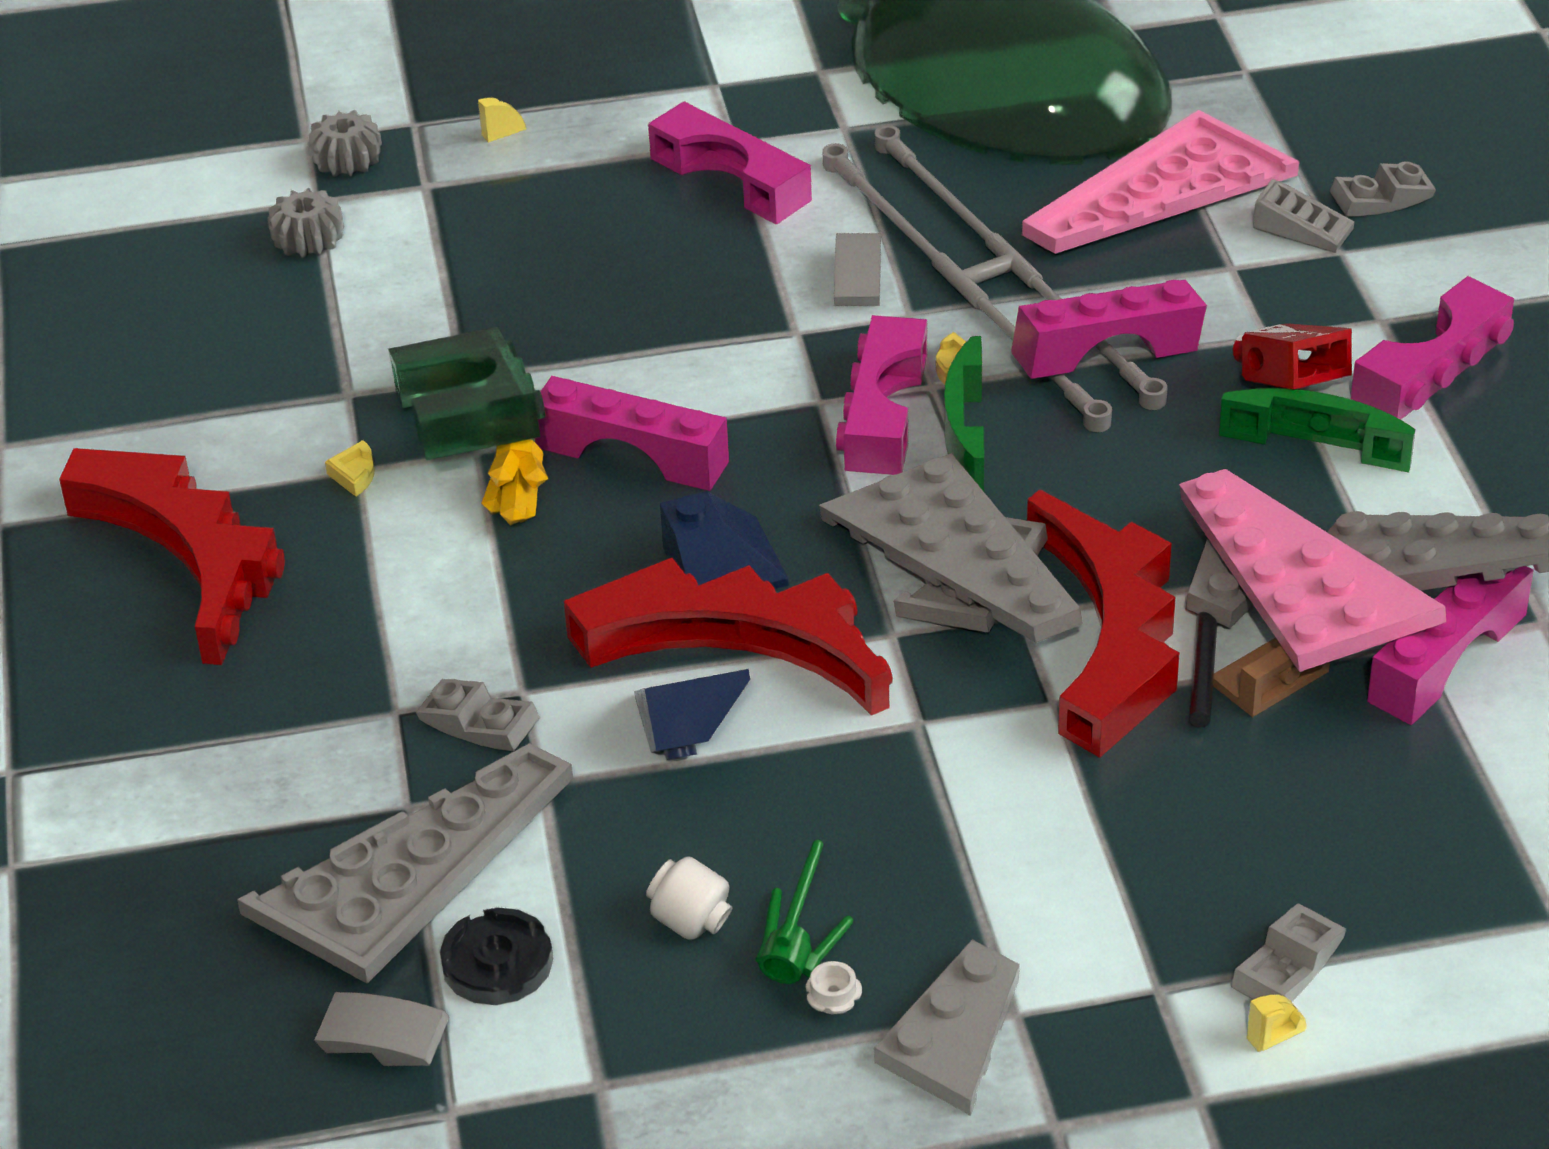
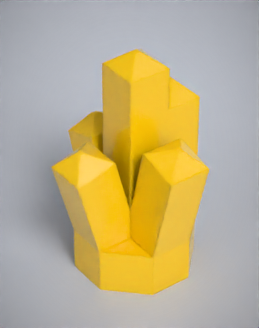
(515, 481)

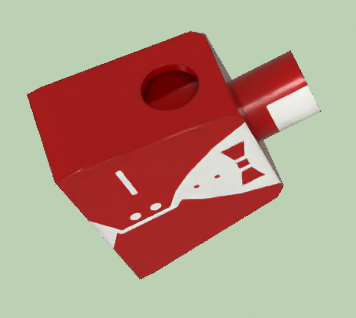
(1272, 354)

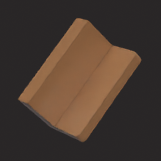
(1263, 678)

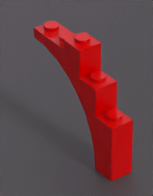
(194, 524)
(736, 611)
(1131, 664)

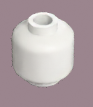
(689, 898)

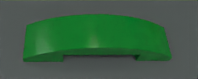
(962, 386)
(1318, 418)

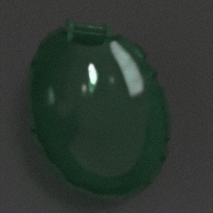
(1013, 74)

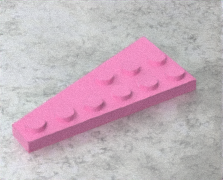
(1170, 174)
(1302, 580)

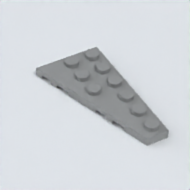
(954, 535)
(1440, 547)
(405, 870)

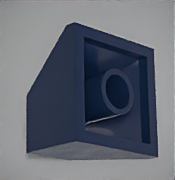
(717, 538)
(687, 711)

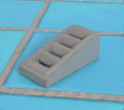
(1299, 217)

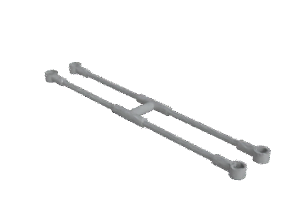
(1096, 413)

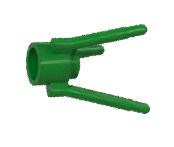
(787, 950)

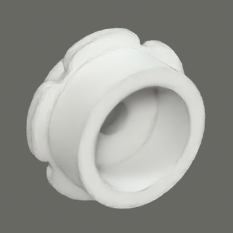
(833, 988)

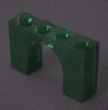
(466, 392)

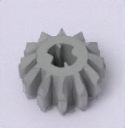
(344, 143)
(305, 222)

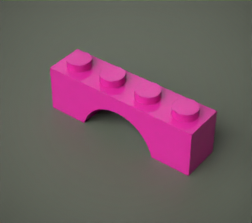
(697, 141)
(1058, 333)
(1406, 374)
(876, 427)
(680, 440)
(1414, 669)

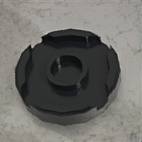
(496, 956)

